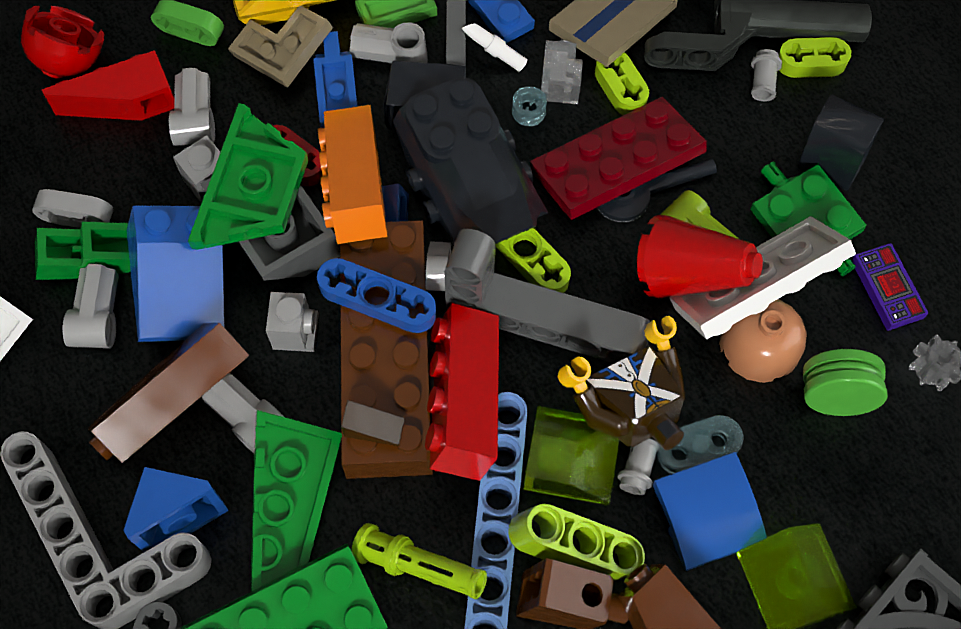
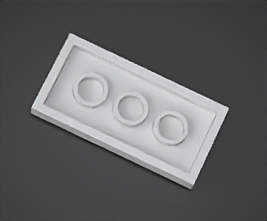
(787, 265)

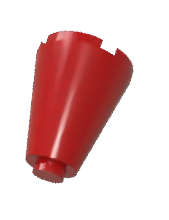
(693, 259)

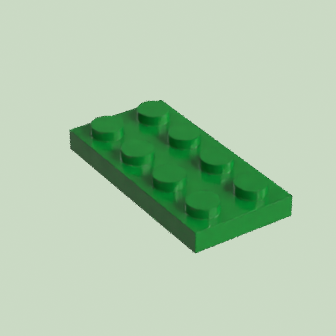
(314, 596)

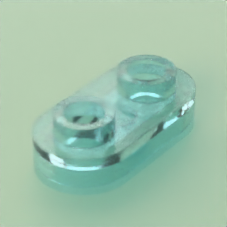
(698, 443)

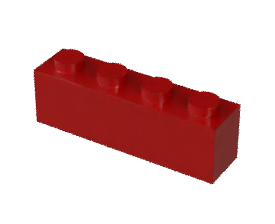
(464, 393)

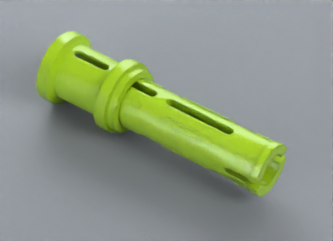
(402, 556)

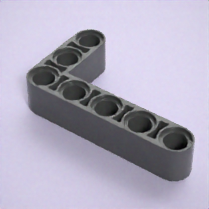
(537, 310)

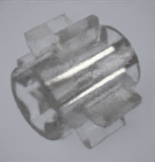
(929, 370)

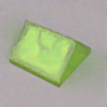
(795, 578)

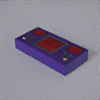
(889, 287)

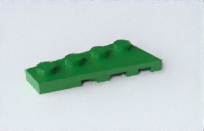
(288, 493)

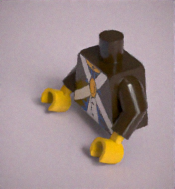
(636, 395)

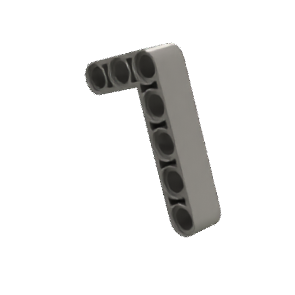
(83, 544)

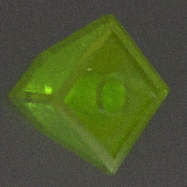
(570, 458)

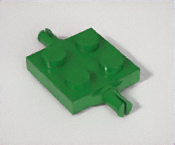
(803, 197)

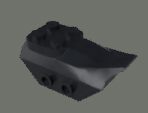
(466, 163)

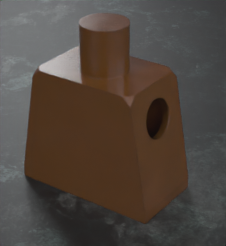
(568, 596)

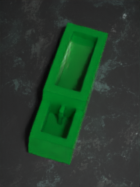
(65, 251)

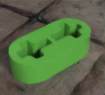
(187, 22)

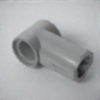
(386, 44)
(192, 111)
(92, 317)
(237, 407)

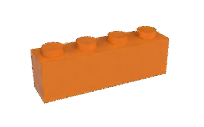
(351, 175)

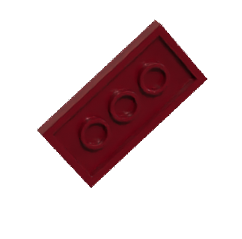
(617, 157)

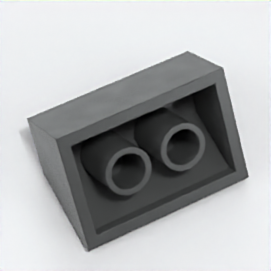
(296, 251)

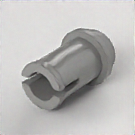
(765, 67)
(637, 471)

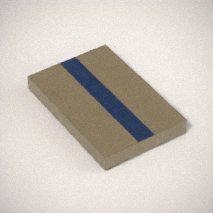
(608, 26)

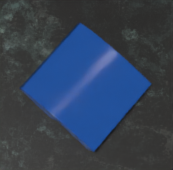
(710, 511)

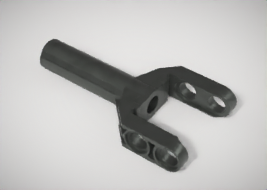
(741, 19)

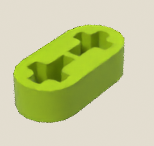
(813, 57)
(627, 79)

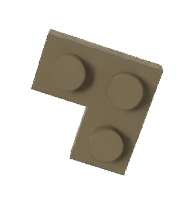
(285, 53)

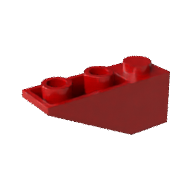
(120, 91)

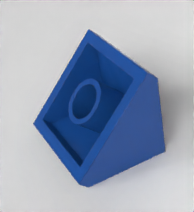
(170, 506)

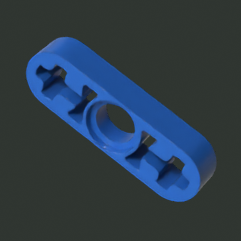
(343, 295)

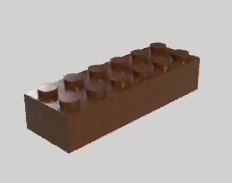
(385, 363)

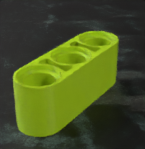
(556, 541)

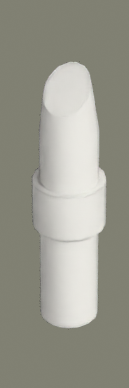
(495, 46)

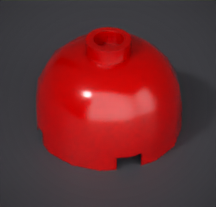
(60, 41)

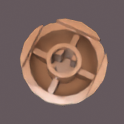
(765, 343)

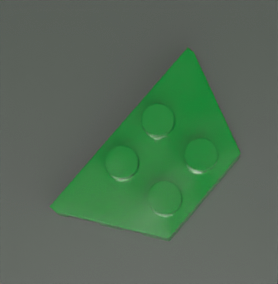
(250, 184)

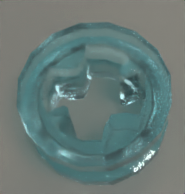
(531, 95)

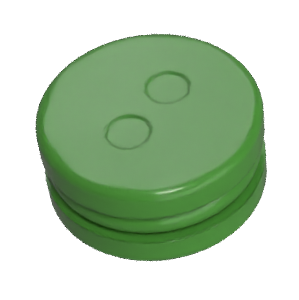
(844, 382)

